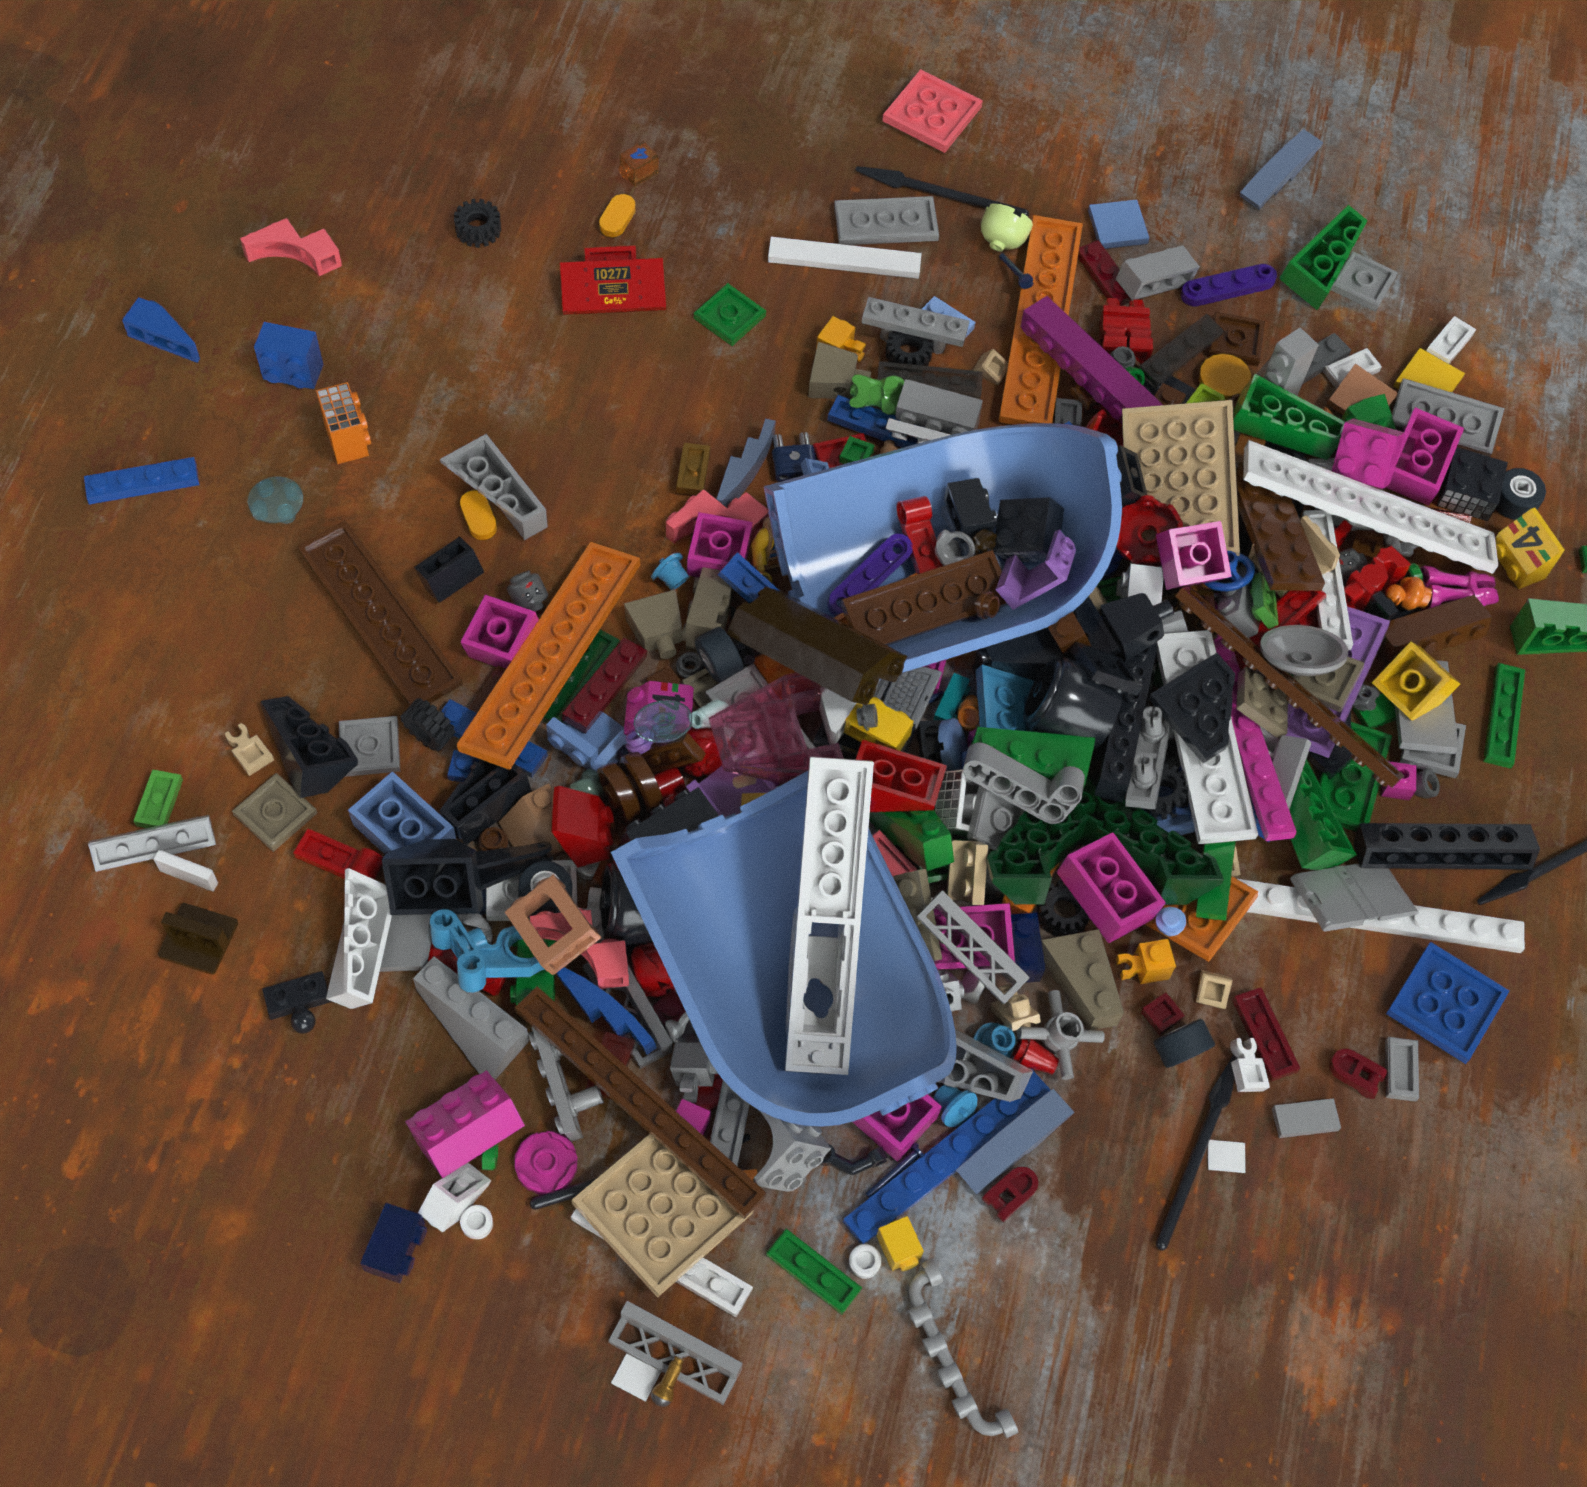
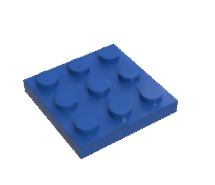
(1447, 1002)

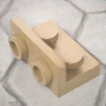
(968, 872)

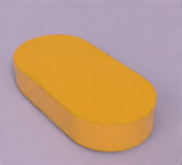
(617, 215)
(478, 515)

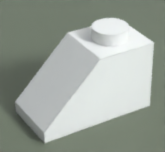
(834, 712)
(452, 1196)

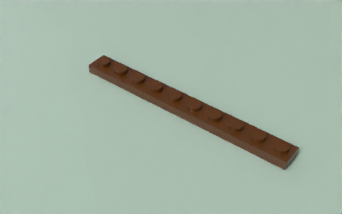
(1296, 693)
(641, 1102)

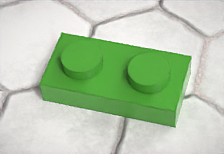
(1264, 601)
(158, 799)

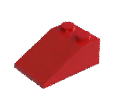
(901, 779)

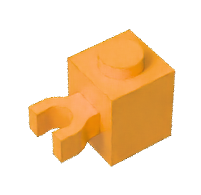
(841, 335)
(1151, 962)

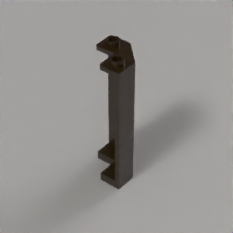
(816, 645)

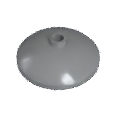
(1304, 650)

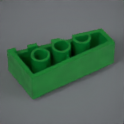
(1550, 627)
(1040, 751)
(918, 834)
(1319, 835)

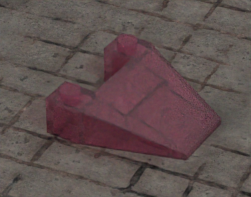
(763, 734)

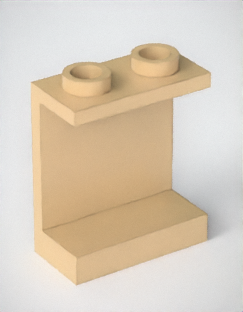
(1323, 550)

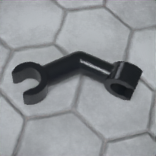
(872, 1159)

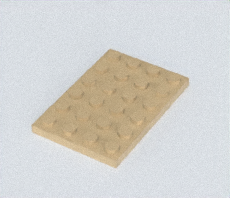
(1188, 461)

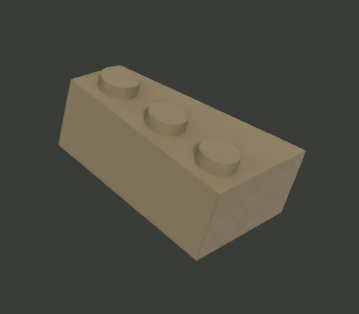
(708, 608)
(1085, 976)

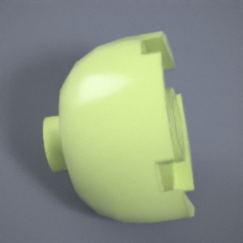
(1004, 228)

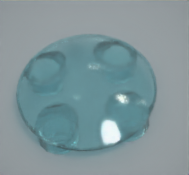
(275, 500)

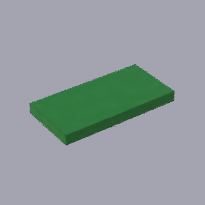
(1354, 787)

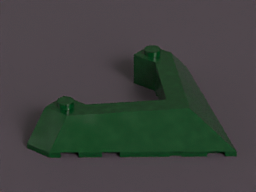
(1035, 847)

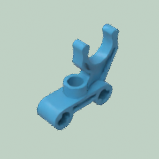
(475, 956)

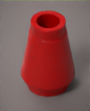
(1034, 1056)

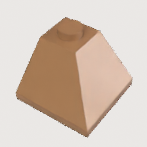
(531, 820)

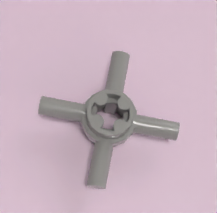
(1061, 1034)

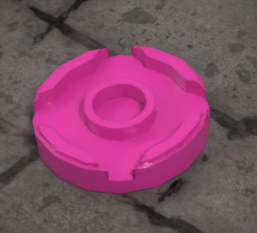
(546, 1162)

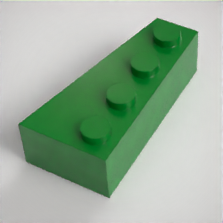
(1321, 260)
(1286, 419)

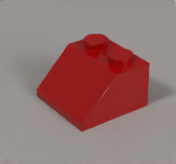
(582, 825)

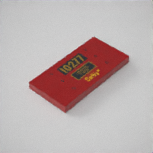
(612, 286)

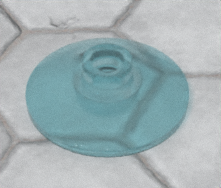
(663, 721)

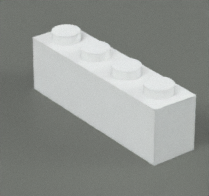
(360, 942)

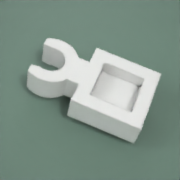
(1248, 1070)

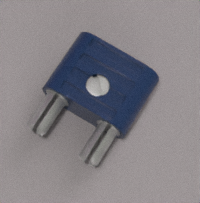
(788, 459)

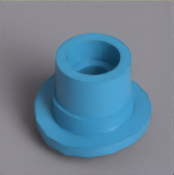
(671, 571)
(996, 1037)
(956, 1105)

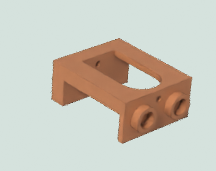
(570, 945)

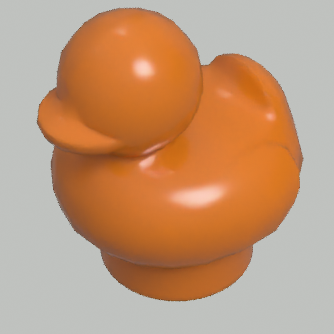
(1409, 594)
(968, 713)

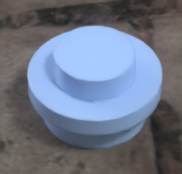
(1170, 921)

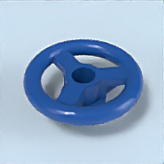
(1237, 581)

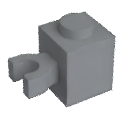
(691, 1069)

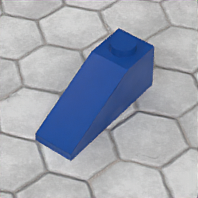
(153, 325)

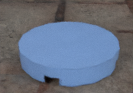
(954, 742)

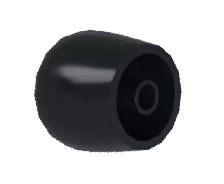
(1070, 703)
(618, 911)

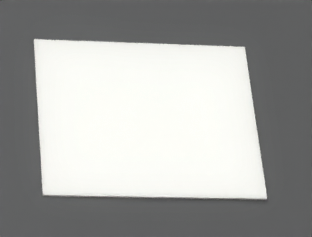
(1226, 1156)
(636, 1377)

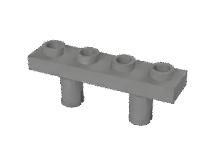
(915, 322)
(1148, 760)
(558, 1093)

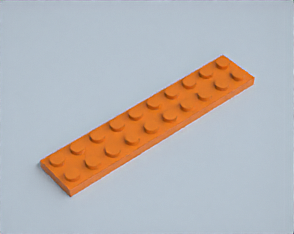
(1031, 372)
(548, 656)

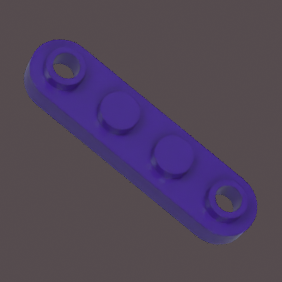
(1228, 285)
(872, 571)

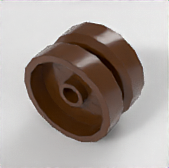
(630, 787)

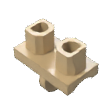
(1015, 1011)

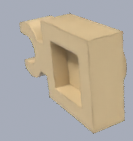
(249, 752)

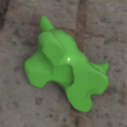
(874, 392)

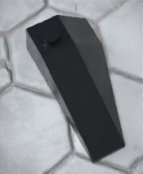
(308, 751)

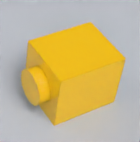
(900, 1244)

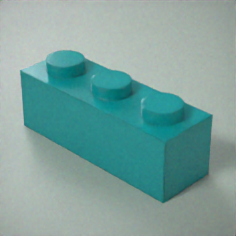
(953, 697)

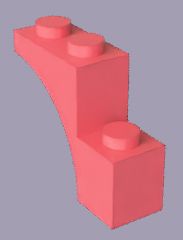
(282, 240)
(745, 508)
(606, 958)

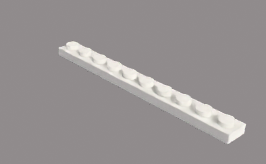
(1428, 924)

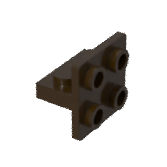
(196, 937)

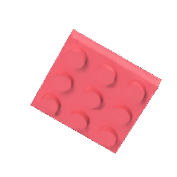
(932, 111)

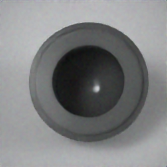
(1422, 787)

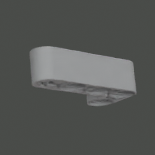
(1023, 786)

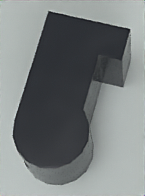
(928, 740)

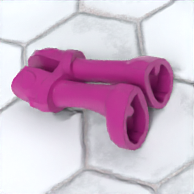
(1473, 584)

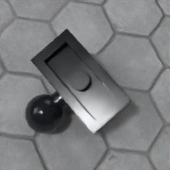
(297, 997)

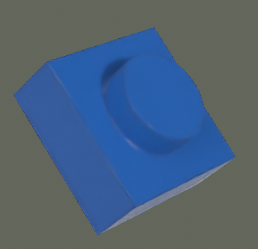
(460, 766)

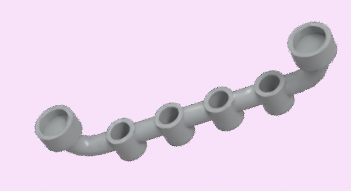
(950, 1373)

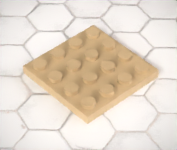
(656, 1214)

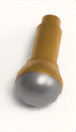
(663, 1392)

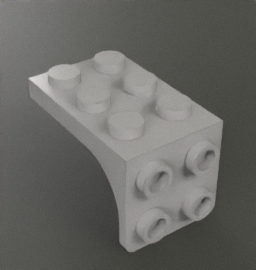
(793, 1154)

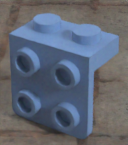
(580, 746)

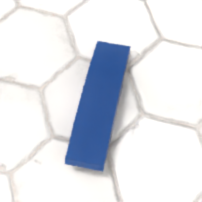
(599, 1003)

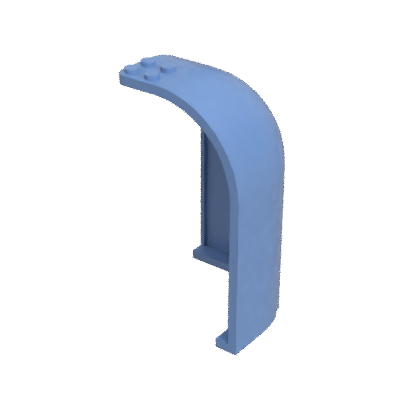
(842, 514)
(723, 927)

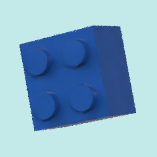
(288, 355)

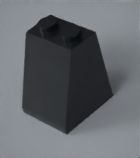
(1020, 655)

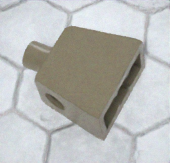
(833, 372)
(656, 622)

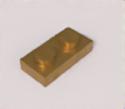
(693, 469)

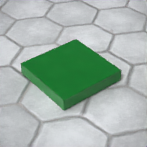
(729, 314)

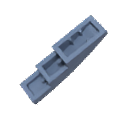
(1281, 169)
(743, 470)
(1015, 1141)

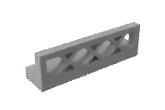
(977, 938)
(646, 1014)
(682, 1342)

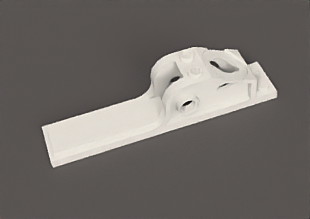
(832, 894)

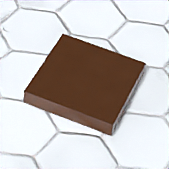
(1241, 338)

